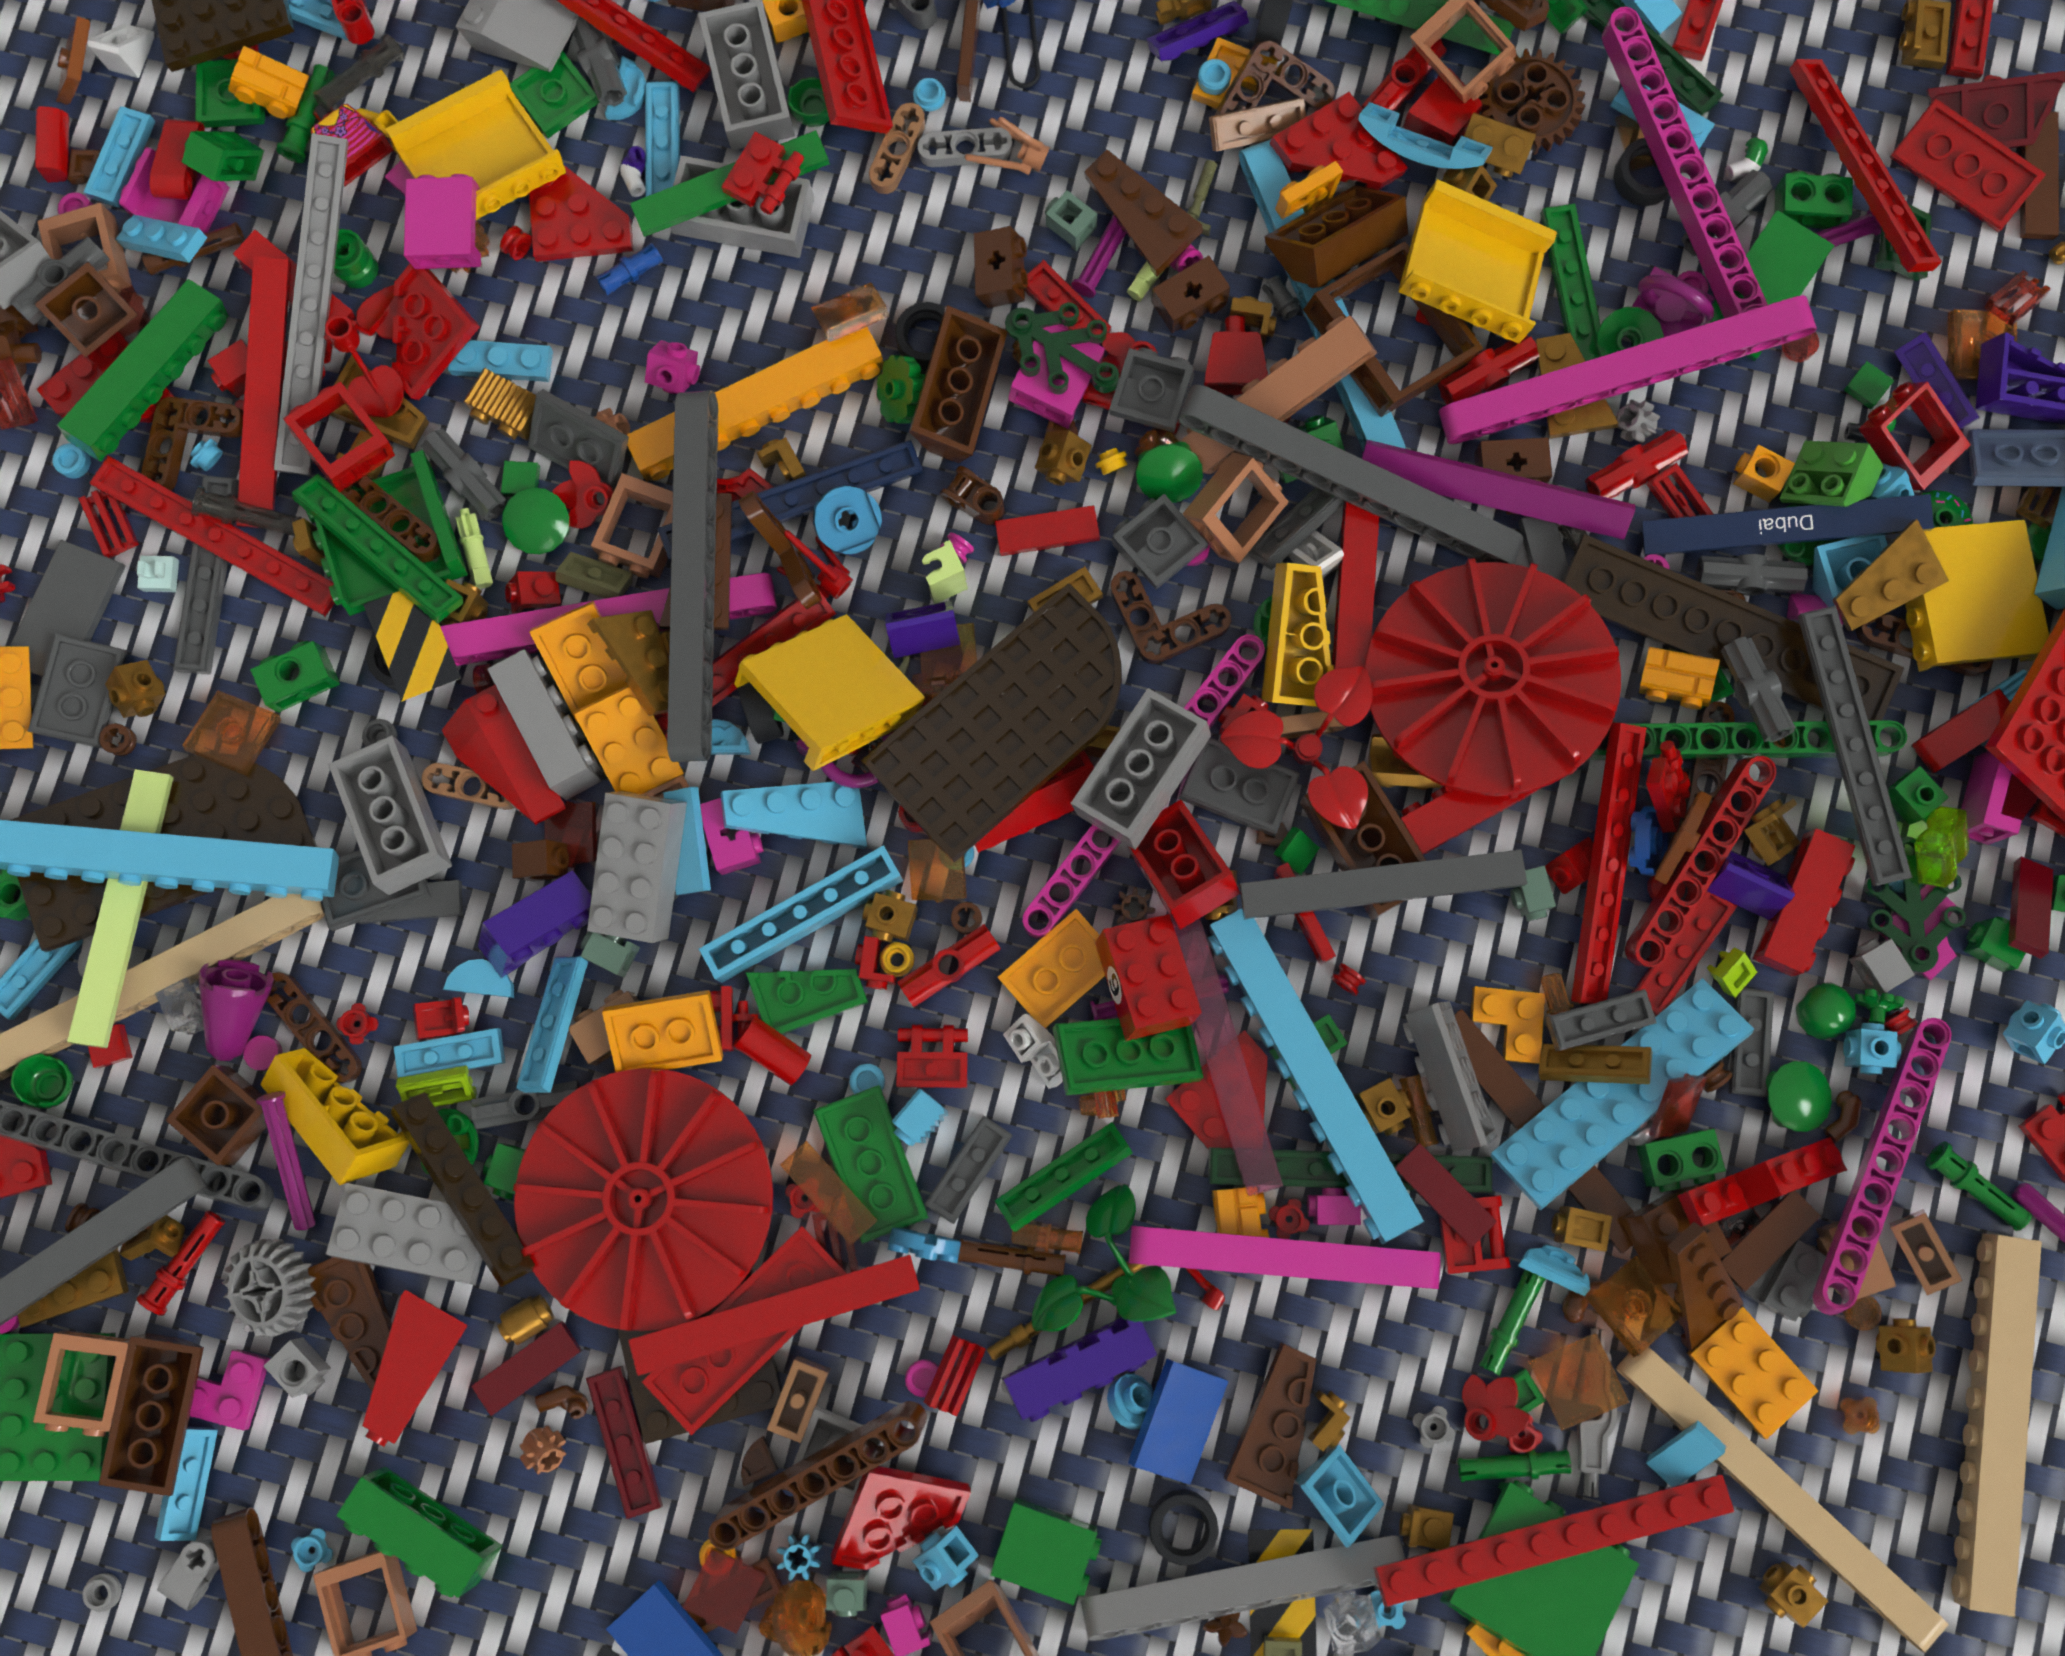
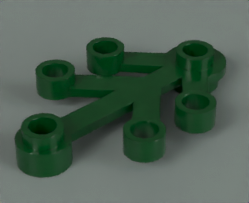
(1059, 345)
(1915, 913)

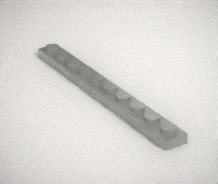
(311, 293)

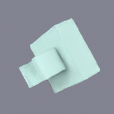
(157, 573)

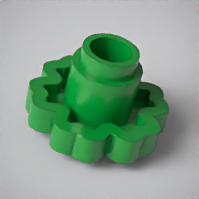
(899, 388)

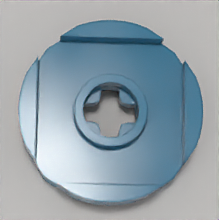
(865, 526)
(924, 1245)

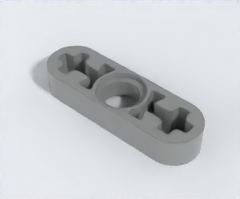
(942, 159)

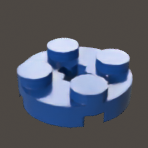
(1649, 841)

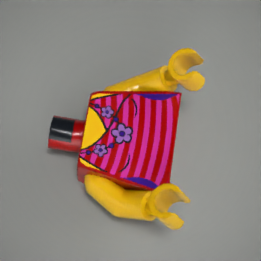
(363, 132)

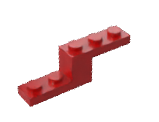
(1762, 1182)

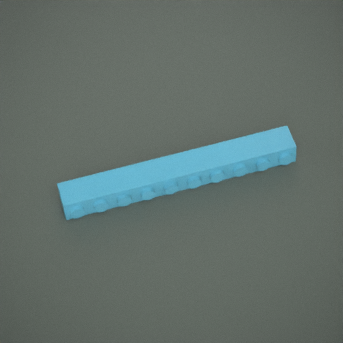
(167, 860)
(1315, 1076)

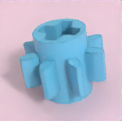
(789, 1560)

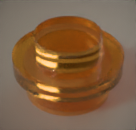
(1864, 1314)

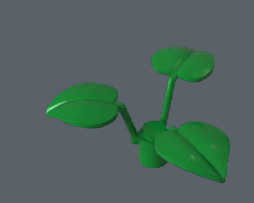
(1136, 1296)

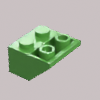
(1832, 474)

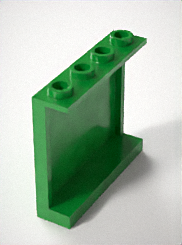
(419, 493)
(1551, 1606)

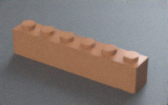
(1294, 382)

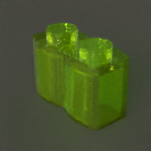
(1942, 846)

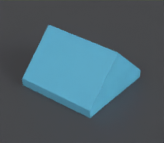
(1841, 562)
(1340, 1494)

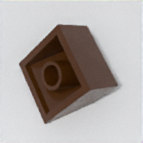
(86, 308)

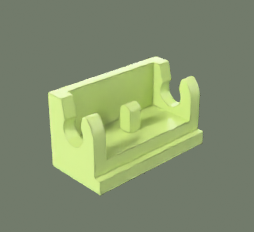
(949, 578)

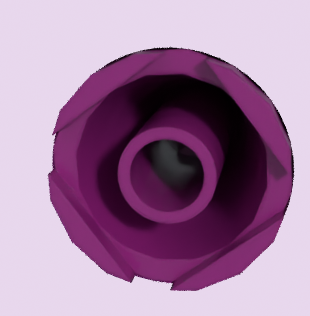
(231, 1005)

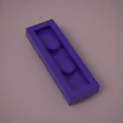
(1198, 31)
(1925, 364)

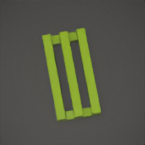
(436, 1082)

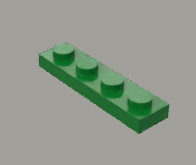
(1063, 1176)

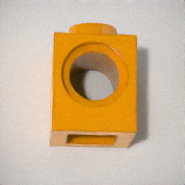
(785, 26)
(1776, 469)

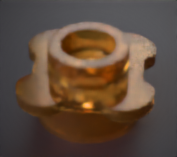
(1869, 1421)

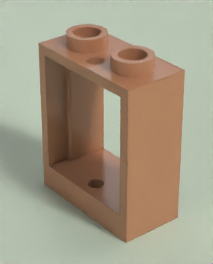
(1443, 21)
(77, 226)
(1203, 509)
(612, 555)
(87, 1343)
(971, 1610)
(335, 1612)

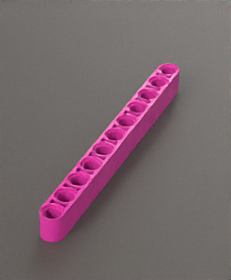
(1685, 159)
(1628, 369)
(509, 634)
(1097, 857)

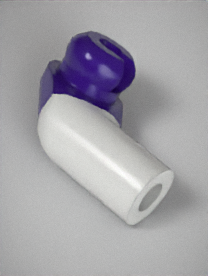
(632, 169)

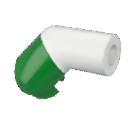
(1753, 159)

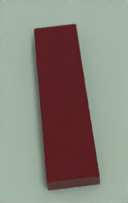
(624, 1442)

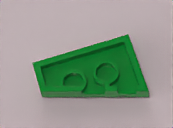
(805, 997)

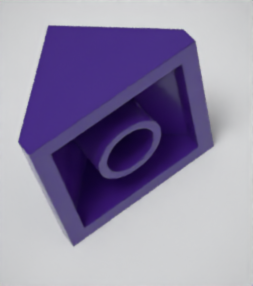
(922, 629)
(1752, 886)

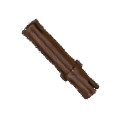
(229, 234)
(1012, 1258)

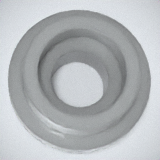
(92, 1596)

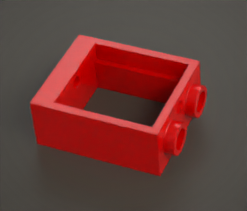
(1947, 435)
(356, 462)

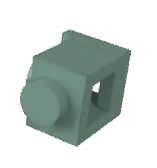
(1071, 208)
(1535, 897)
(608, 952)
(847, 1592)

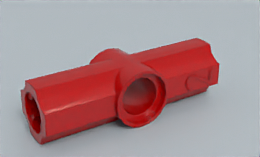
(1391, 91)
(1489, 370)
(1637, 465)
(929, 979)

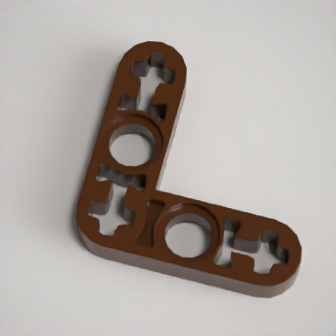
(1264, 75)
(184, 423)
(790, 556)
(1155, 631)

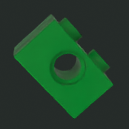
(222, 156)
(314, 676)

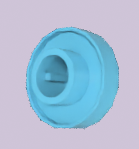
(1129, 1400)

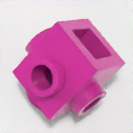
(672, 367)

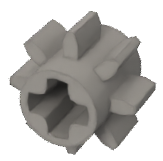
(1637, 421)

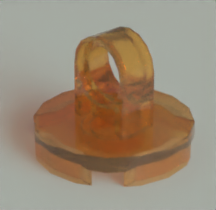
(797, 1619)

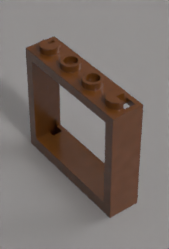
(1371, 375)

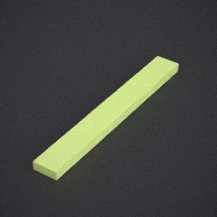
(117, 921)

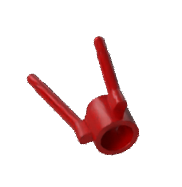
(834, 578)

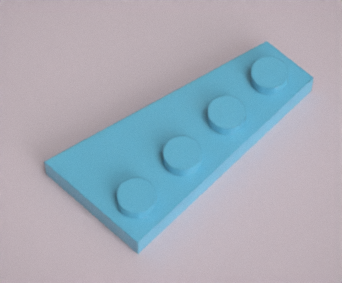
(798, 811)

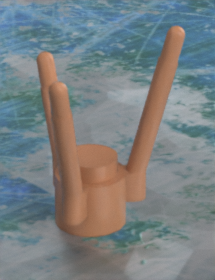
(1031, 152)

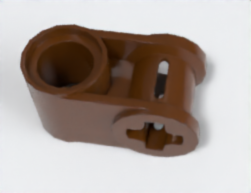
(969, 492)

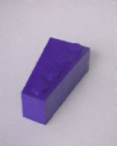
(1077, 1367)

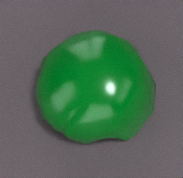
(808, 103)
(1826, 1011)
(42, 1081)

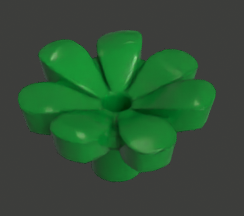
(1878, 1004)

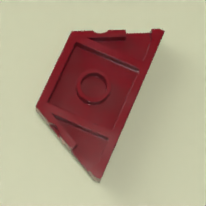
(2005, 108)

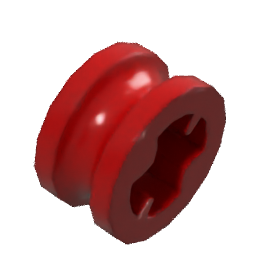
(515, 243)
(1348, 979)
(1900, 1021)

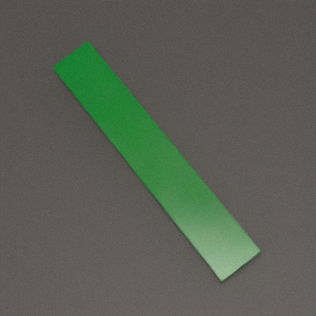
(705, 191)
(1573, 278)
(377, 548)

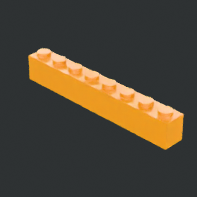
(767, 397)

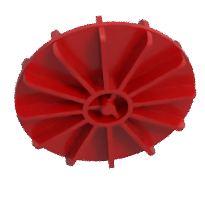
(1493, 678)
(643, 1199)

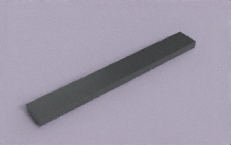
(1854, 746)
(1382, 884)

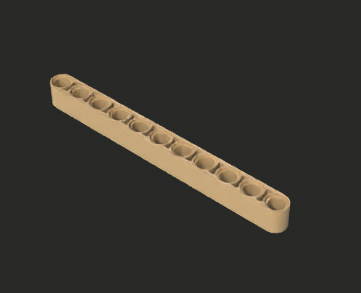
(226, 941)
(1788, 1501)

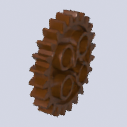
(1548, 122)

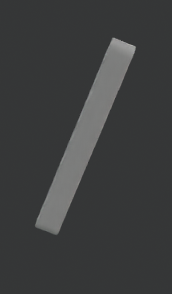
(1237, 1589)

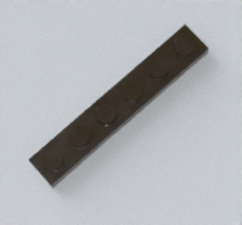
(462, 1189)

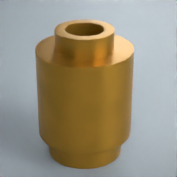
(525, 1319)

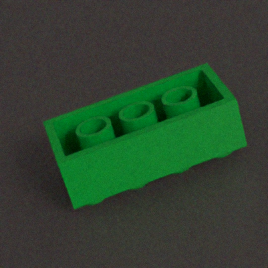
(419, 1532)

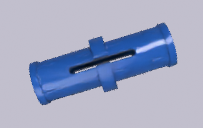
(629, 269)

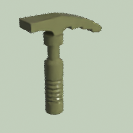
(1201, 193)

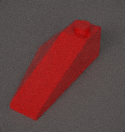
(493, 747)

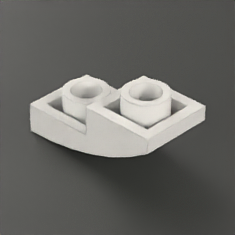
(1035, 1044)

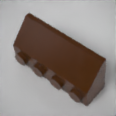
(1339, 234)
(957, 385)
(1375, 842)
(151, 1414)

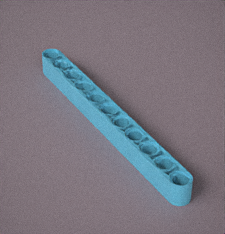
(1266, 178)

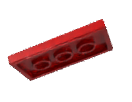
(1967, 165)

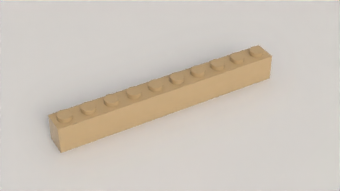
(1997, 1424)

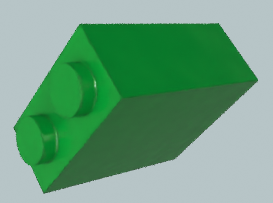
(1046, 1552)

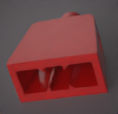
(1441, 113)
(1234, 358)

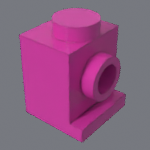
(1333, 1208)
(904, 1625)

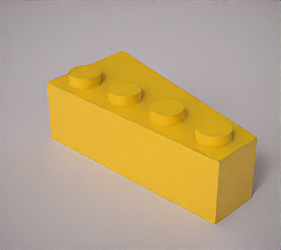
(1296, 636)
(332, 1119)

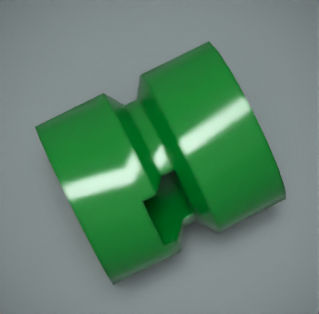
(354, 261)

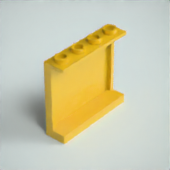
(479, 135)
(1476, 261)
(1987, 603)
(832, 689)

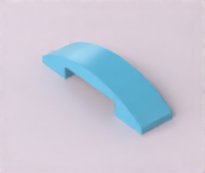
(1382, 126)

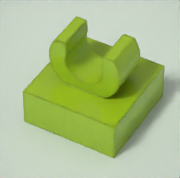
(1733, 971)

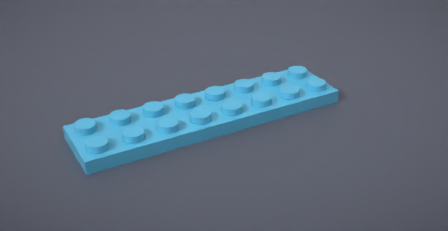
(1598, 1116)

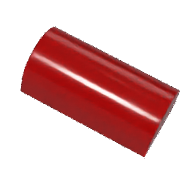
(52, 144)
(772, 1050)

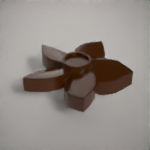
(1227, 1627)

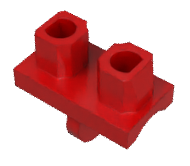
(723, 1004)

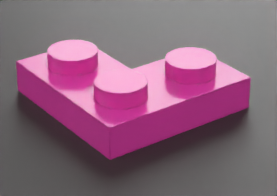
(235, 1398)

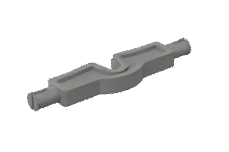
(1593, 1441)

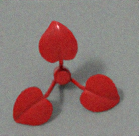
(377, 391)
(1257, 741)

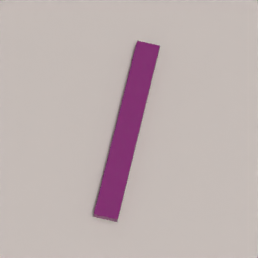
(1504, 490)

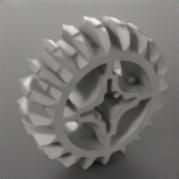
(269, 1287)

